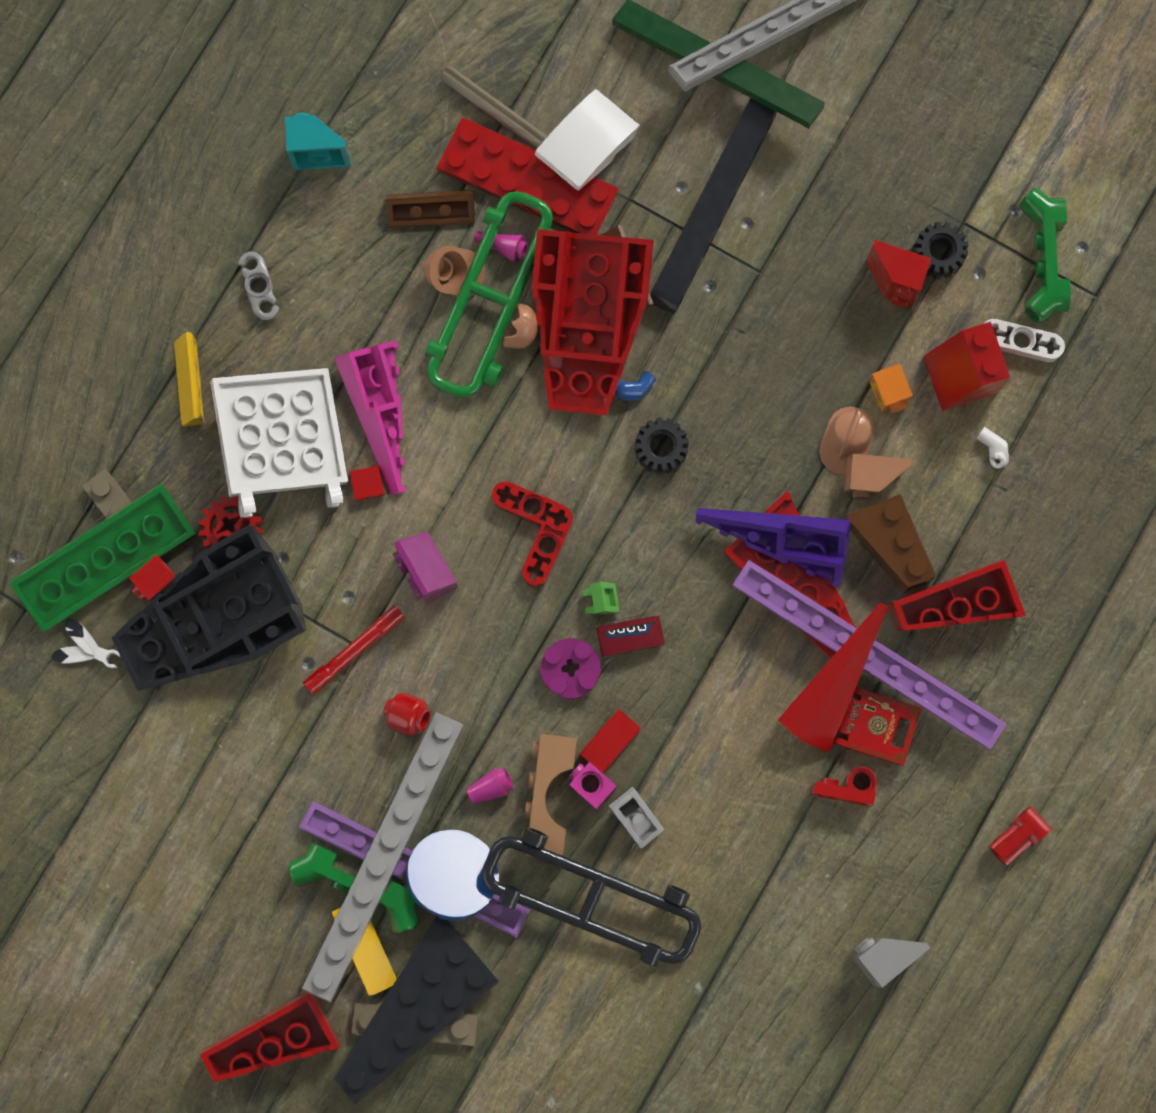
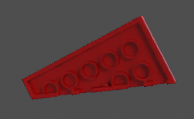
(814, 587)

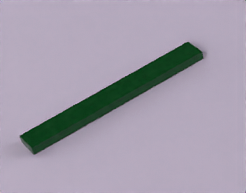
(741, 77)

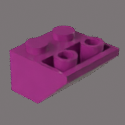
(426, 567)

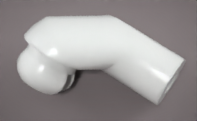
(997, 448)

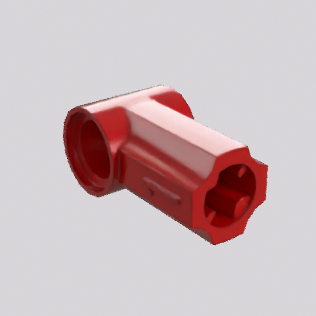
(1025, 831)

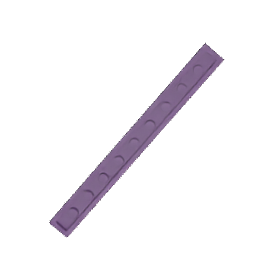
(881, 662)

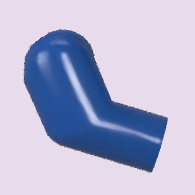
(635, 390)

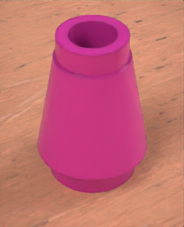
(491, 786)

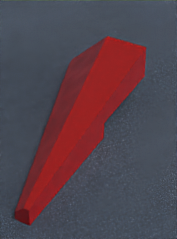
(823, 703)

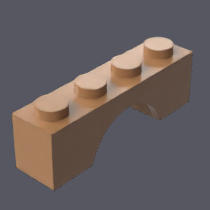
(554, 757)

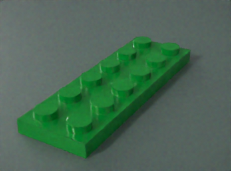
(101, 557)

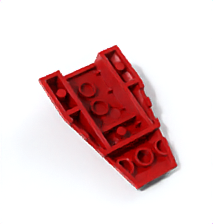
(588, 313)

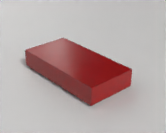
(610, 741)

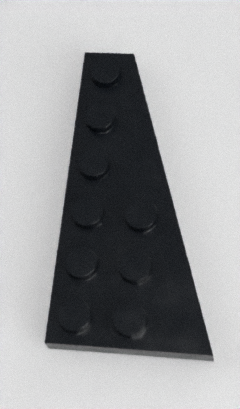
(429, 994)

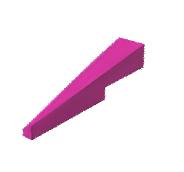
(372, 388)

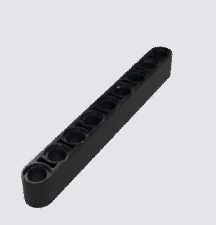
(712, 206)

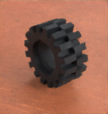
(950, 236)
(661, 428)

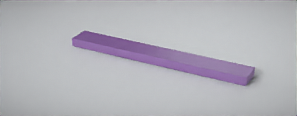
(357, 841)

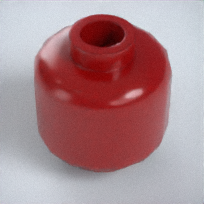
(406, 714)

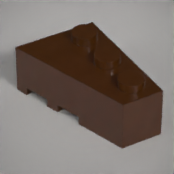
(893, 541)

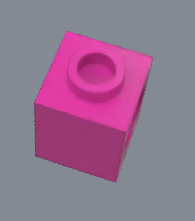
(595, 798)

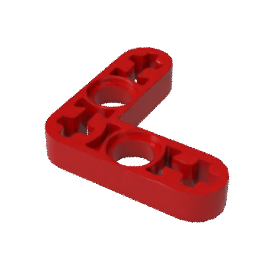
(547, 527)

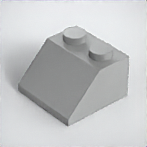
(886, 958)

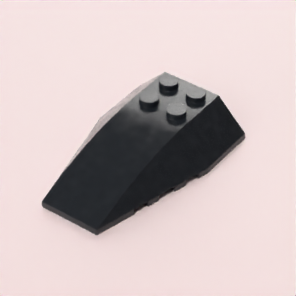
(213, 614)

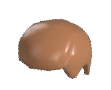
(522, 330)

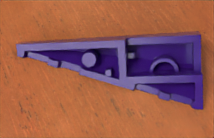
(806, 541)

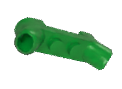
(1050, 216)
(321, 863)

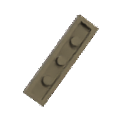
(460, 1031)

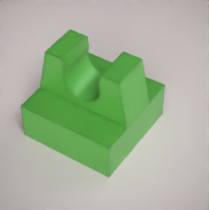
(604, 598)

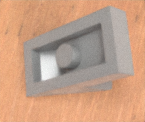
(636, 817)

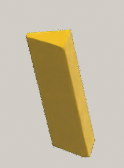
(188, 380)
(372, 962)

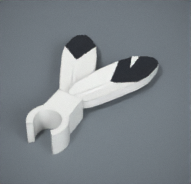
(86, 649)

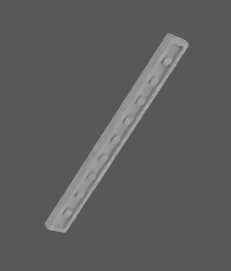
(382, 858)

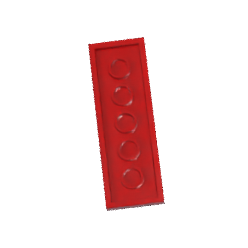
(505, 166)

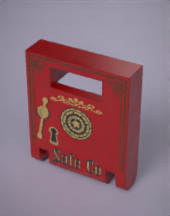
(873, 725)

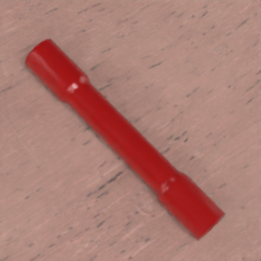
(328, 671)

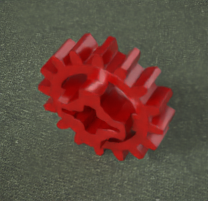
(221, 530)

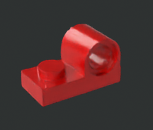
(829, 788)

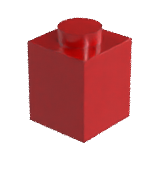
(151, 579)

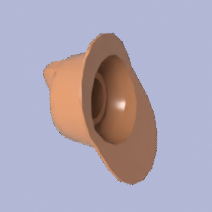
(448, 268)
(847, 433)

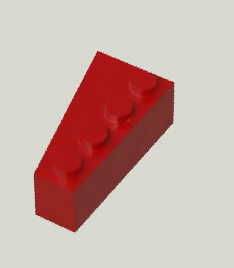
(967, 598)
(280, 1036)

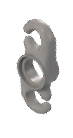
(259, 272)

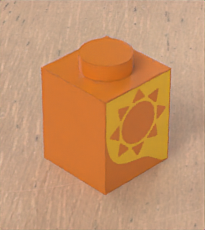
(891, 389)

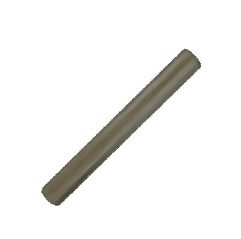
(493, 107)

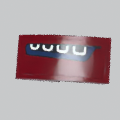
(630, 636)

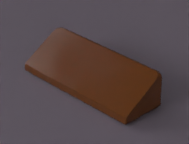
(430, 208)

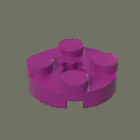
(580, 654)

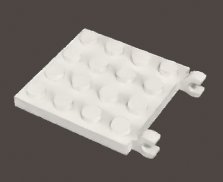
(279, 435)

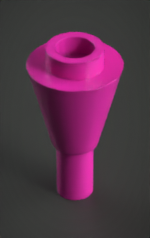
(510, 246)

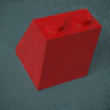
(967, 367)

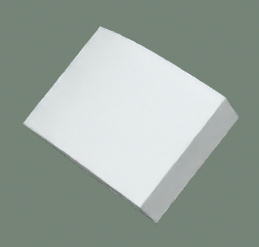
(587, 140)

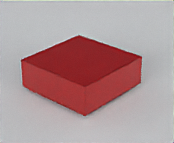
(367, 483)

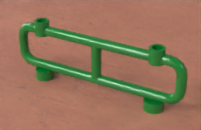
(487, 370)

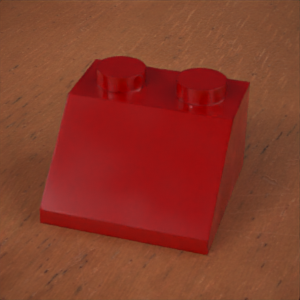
(897, 272)

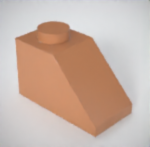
(871, 473)

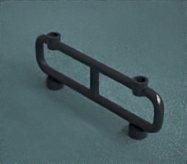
(533, 844)

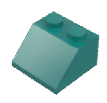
(314, 144)

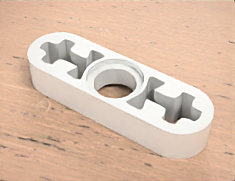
(1040, 353)

